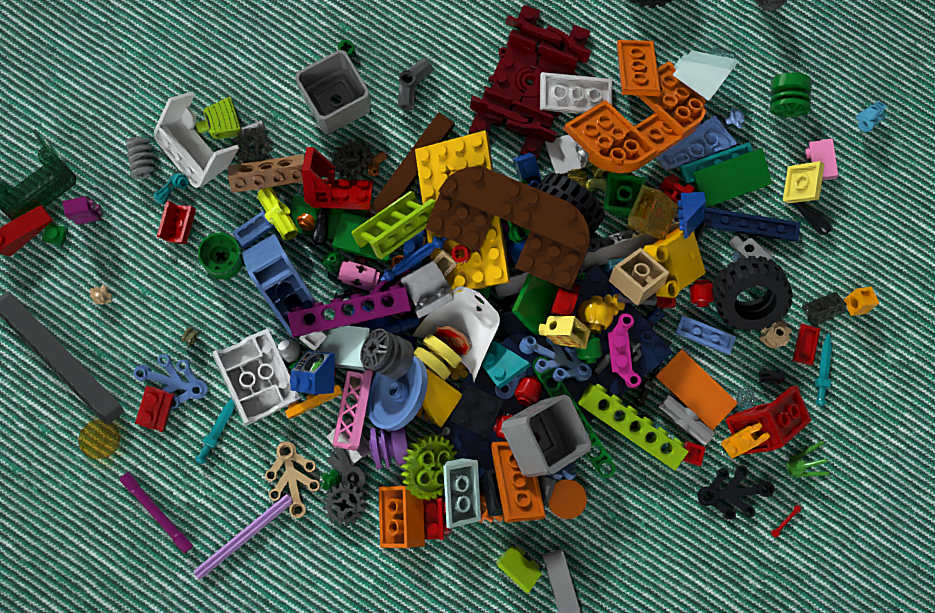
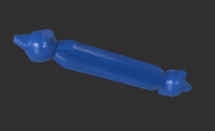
(413, 259)

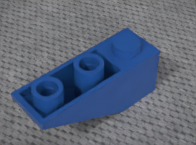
(527, 169)
(690, 211)

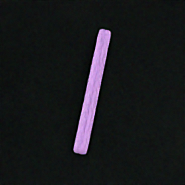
(243, 537)

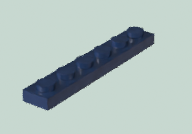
(751, 224)

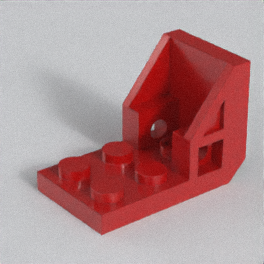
(332, 191)
(779, 419)

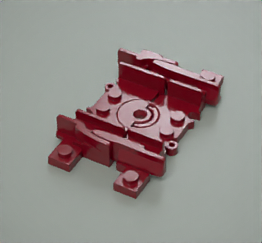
(519, 66)

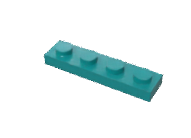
(688, 169)

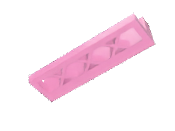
(360, 409)

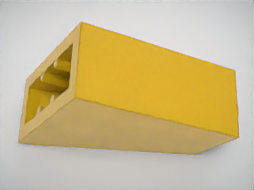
(439, 399)

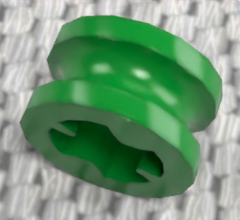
(343, 43)

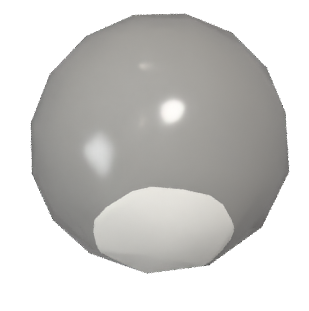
(289, 350)

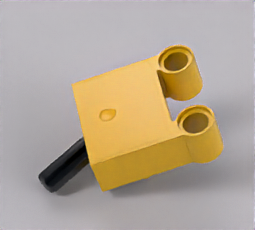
(680, 258)

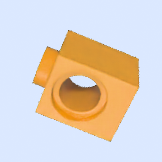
(861, 301)

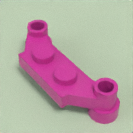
(620, 351)

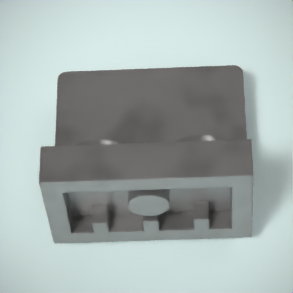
(428, 288)

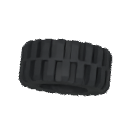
(574, 193)
(756, 313)

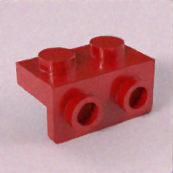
(176, 223)

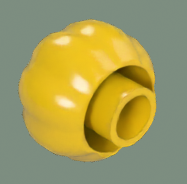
(595, 314)

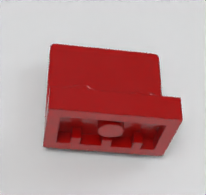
(435, 519)

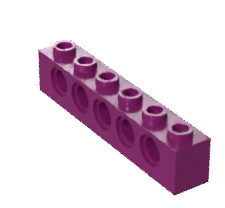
(298, 314)

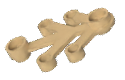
(290, 476)

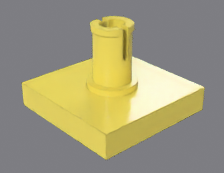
(803, 182)

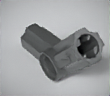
(407, 90)

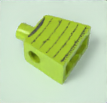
(220, 120)

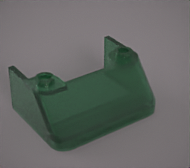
(39, 187)

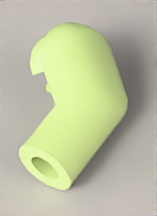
(596, 183)

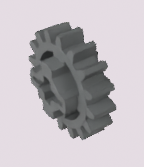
(335, 502)

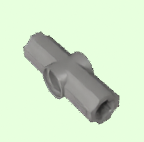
(686, 420)

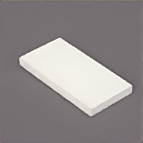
(572, 92)

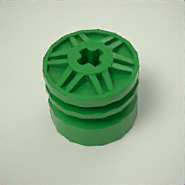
(791, 95)
(218, 246)

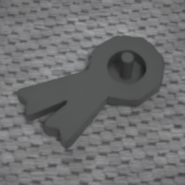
(350, 473)

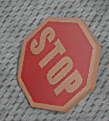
(453, 339)

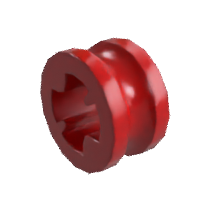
(456, 249)

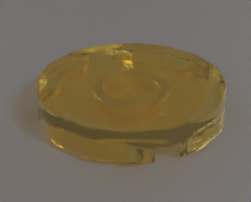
(99, 439)

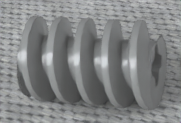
(139, 157)

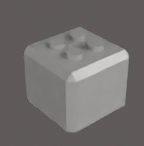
(333, 78)
(558, 436)

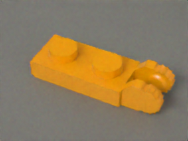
(743, 440)

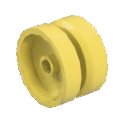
(438, 355)

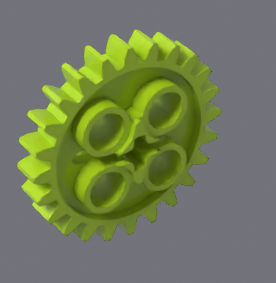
(425, 466)

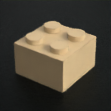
(638, 276)

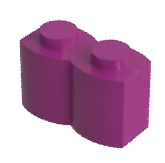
(82, 210)

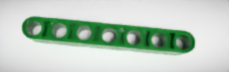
(603, 456)

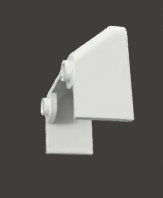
(184, 145)

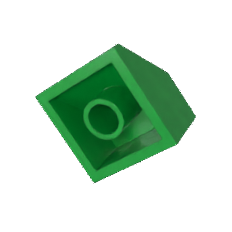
(622, 193)

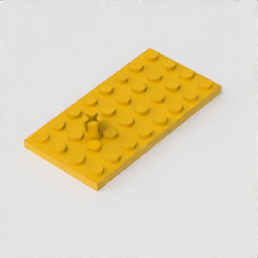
(434, 166)

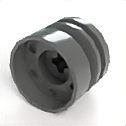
(387, 354)

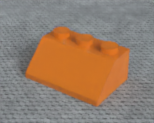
(400, 518)

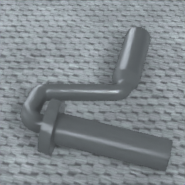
(606, 360)

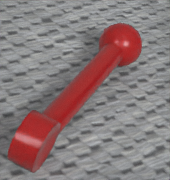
(775, 532)

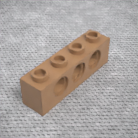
(265, 173)

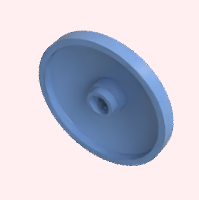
(397, 401)

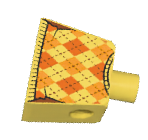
(565, 331)

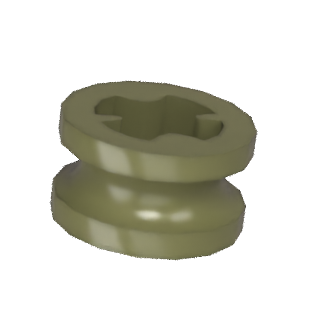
(190, 336)

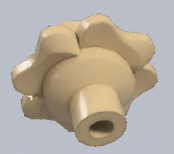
(100, 295)

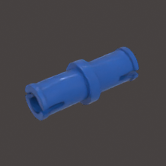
(400, 326)

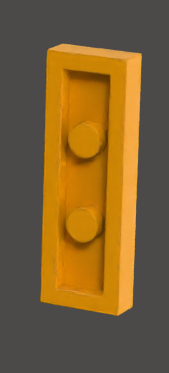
(296, 408)

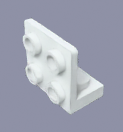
(567, 155)

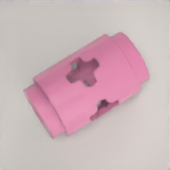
(350, 273)

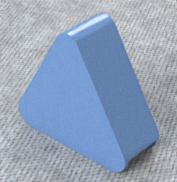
(278, 279)

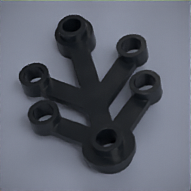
(731, 493)

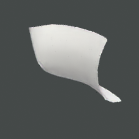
(463, 316)

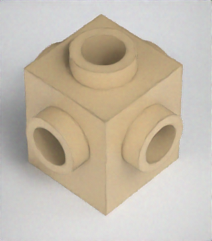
(770, 337)

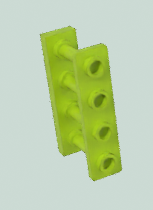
(394, 225)

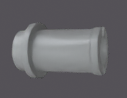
(258, 125)

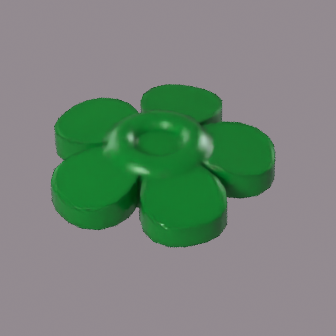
(331, 480)

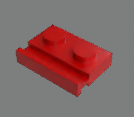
(154, 408)

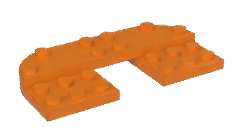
(623, 148)

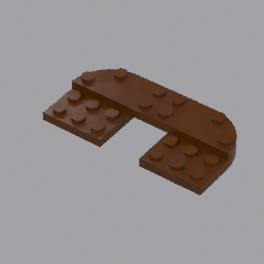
(477, 195)

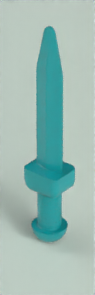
(823, 382)
(211, 440)

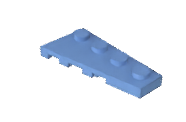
(707, 140)

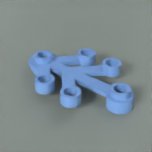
(578, 369)
(174, 381)

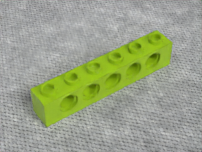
(671, 456)

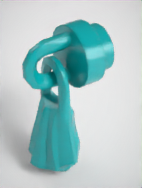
(178, 180)

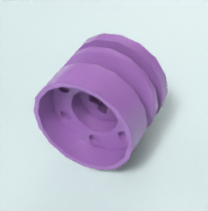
(388, 446)

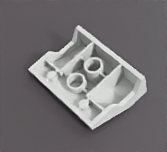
(255, 377)

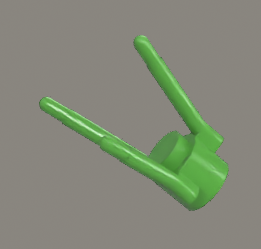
(797, 467)

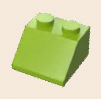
(518, 568)

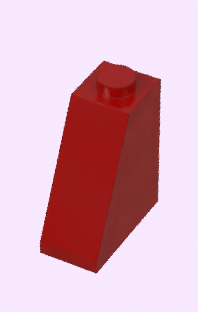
(565, 301)

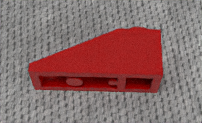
(22, 230)

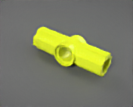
(277, 213)

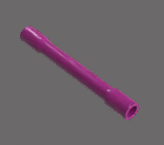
(177, 536)

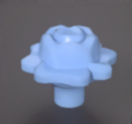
(736, 118)

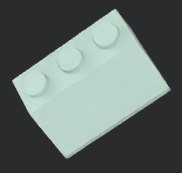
(461, 492)

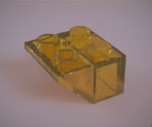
(652, 213)

